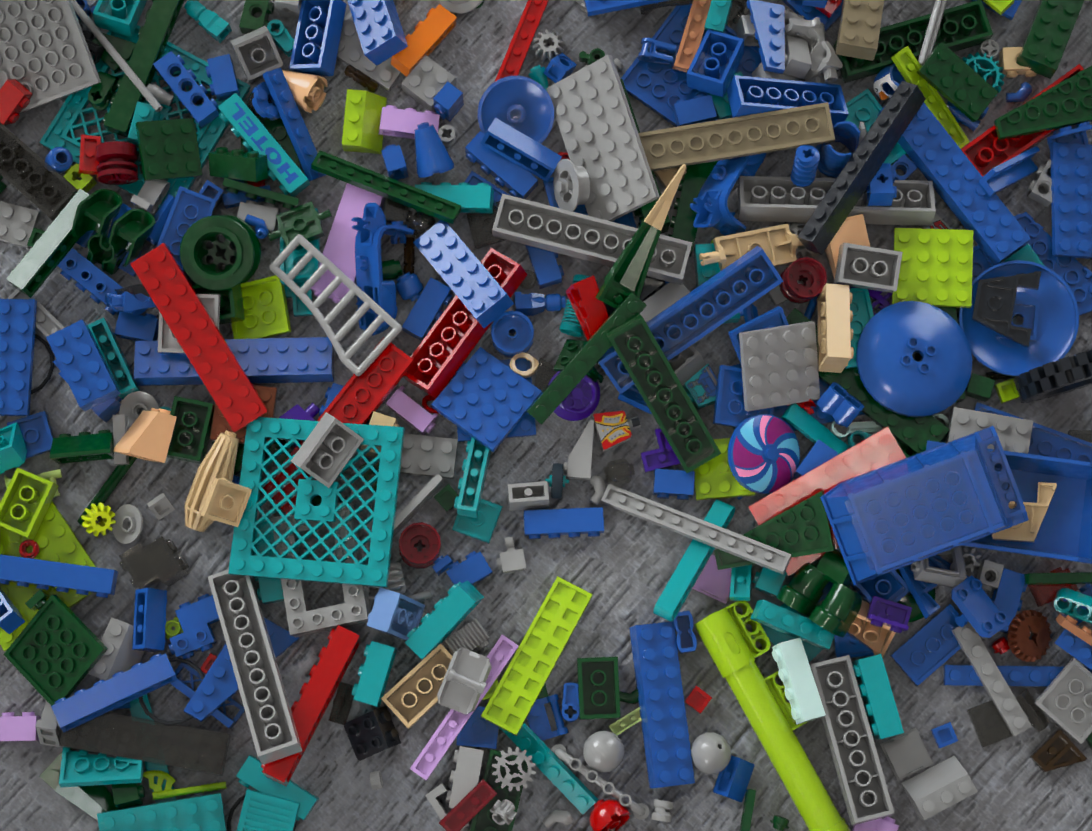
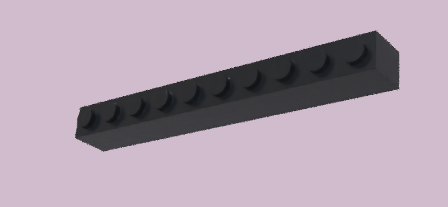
(861, 167)

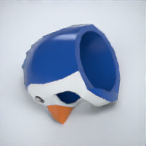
(887, 81)

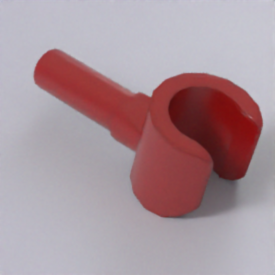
(807, 406)

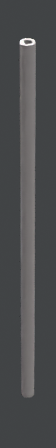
(116, 56)

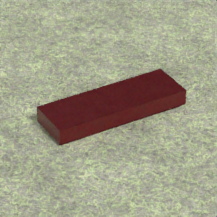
(468, 807)

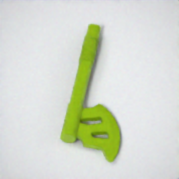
(169, 792)

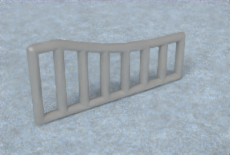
(354, 290)

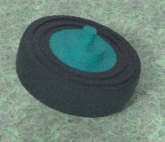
(557, 481)

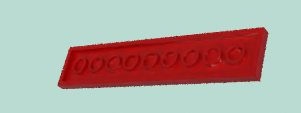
(199, 337)
(355, 404)

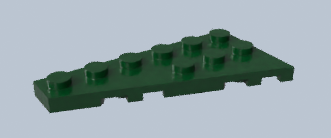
(1058, 107)
(796, 531)

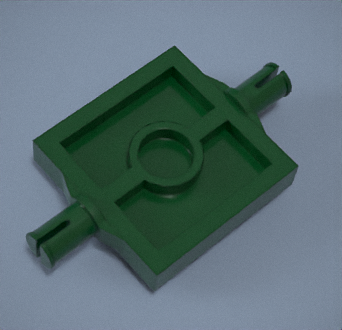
(302, 221)

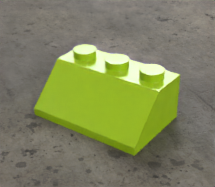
(362, 122)

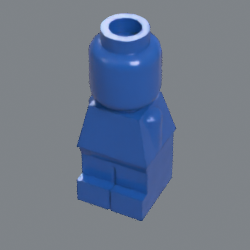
(536, 303)

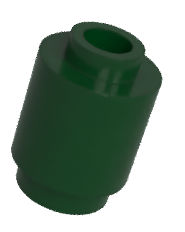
(391, 269)

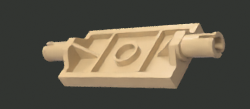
(776, 242)

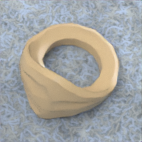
(525, 374)

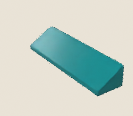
(812, 428)

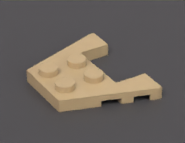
(1036, 512)

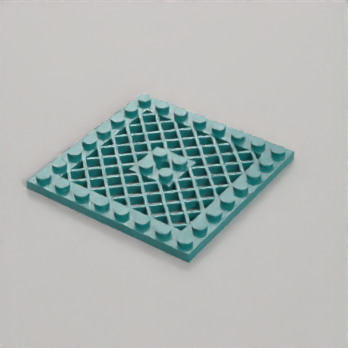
(76, 104)
(377, 571)

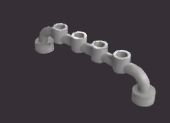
(640, 810)

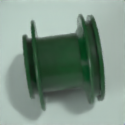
(195, 252)

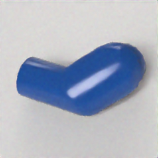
(1022, 94)
(259, 225)

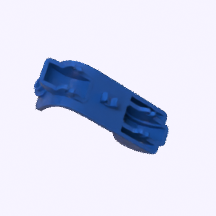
(714, 194)
(369, 262)

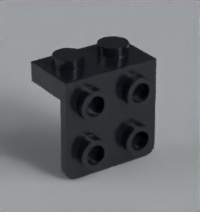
(372, 733)

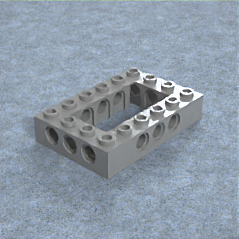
(300, 617)

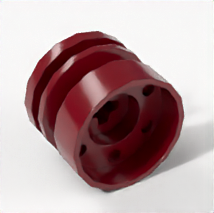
(117, 163)
(805, 270)
(409, 540)

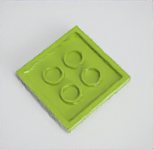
(264, 310)
(715, 477)

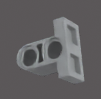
(151, 195)
(48, 728)

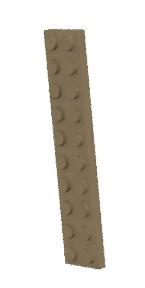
(738, 136)

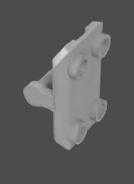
(464, 681)

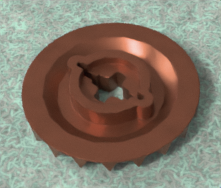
(1019, 633)

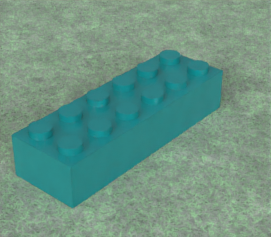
(185, 814)

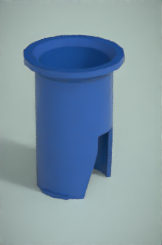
(831, 161)

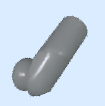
(599, 486)

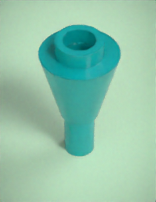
(538, 75)

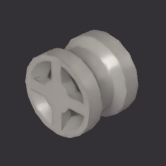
(990, 46)

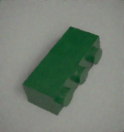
(238, 164)

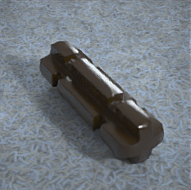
(361, 78)
(409, 255)

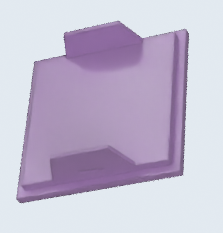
(714, 582)

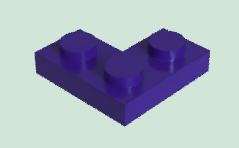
(659, 458)

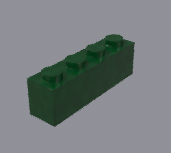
(684, 219)

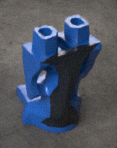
(130, 299)

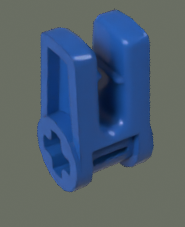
(652, 55)
(570, 699)

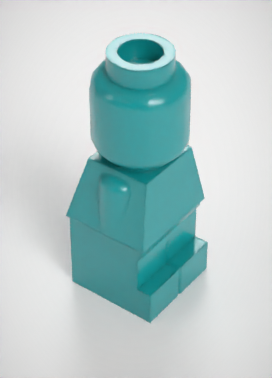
(208, 20)

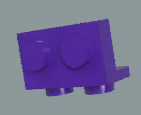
(889, 613)

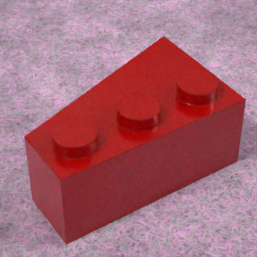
(587, 308)

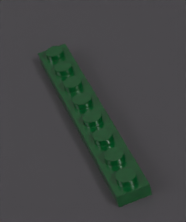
(386, 187)
(584, 360)

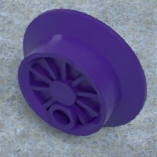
(580, 401)

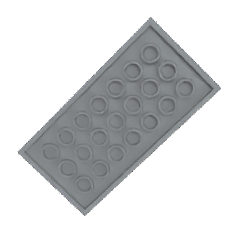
(603, 139)

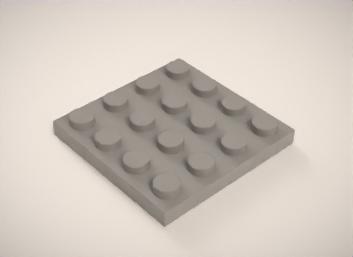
(779, 366)

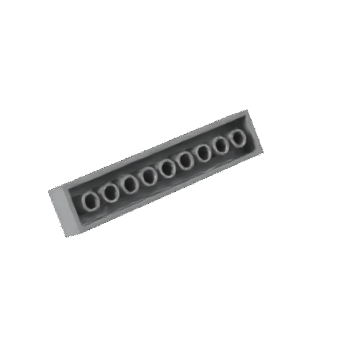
(782, 201)
(583, 236)
(255, 666)

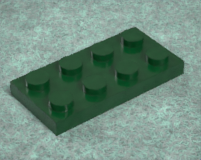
(957, 82)

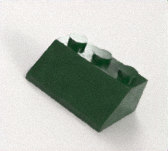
(82, 447)

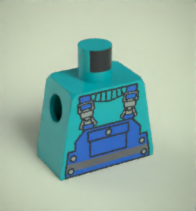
(702, 387)

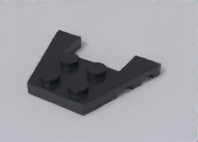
(996, 304)

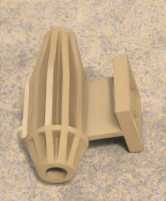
(212, 492)

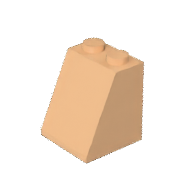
(852, 232)
(148, 436)

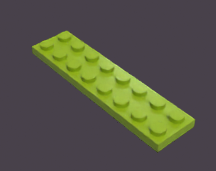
(536, 656)

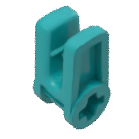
(282, 38)

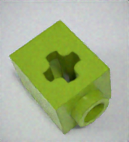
(86, 183)

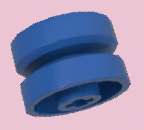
(512, 323)

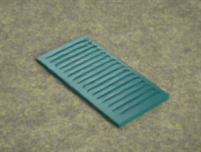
(267, 813)

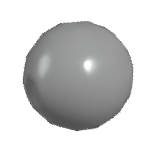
(603, 751)
(710, 753)

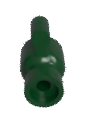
(594, 55)

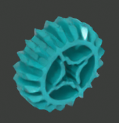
(991, 69)

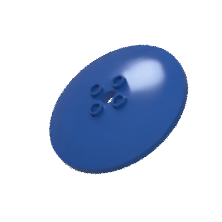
(1047, 311)
(892, 373)

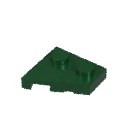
(122, 46)

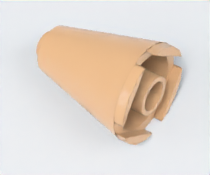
(306, 89)

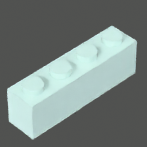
(798, 681)

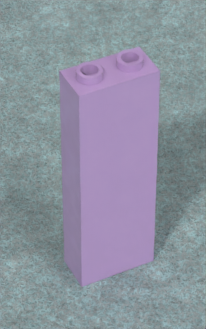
(341, 239)

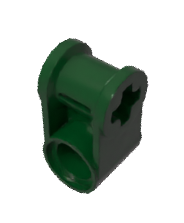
(103, 91)

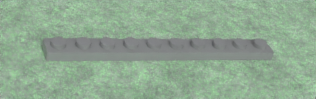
(696, 529)

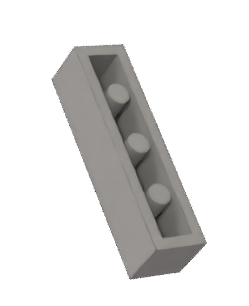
(120, 427)

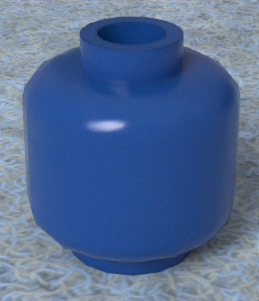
(59, 159)
(409, 286)

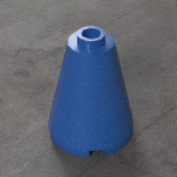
(430, 152)

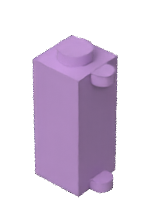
(411, 412)

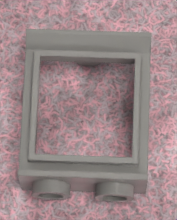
(950, 578)

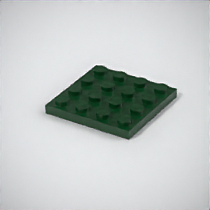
(55, 650)

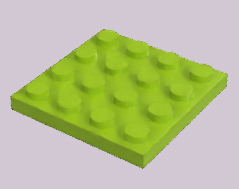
(935, 266)

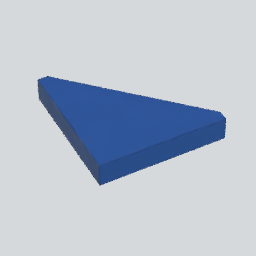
(851, 646)

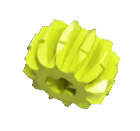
(92, 525)

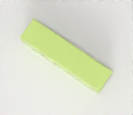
(626, 722)

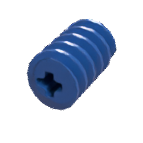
(805, 165)

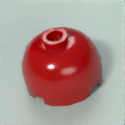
(608, 815)

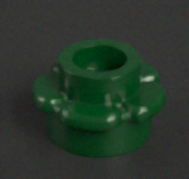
(780, 823)

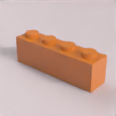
(424, 39)

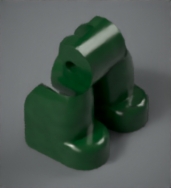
(127, 233)
(807, 587)

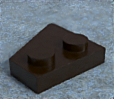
(1057, 753)

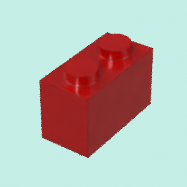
(12, 100)

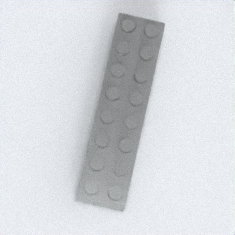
(851, 741)

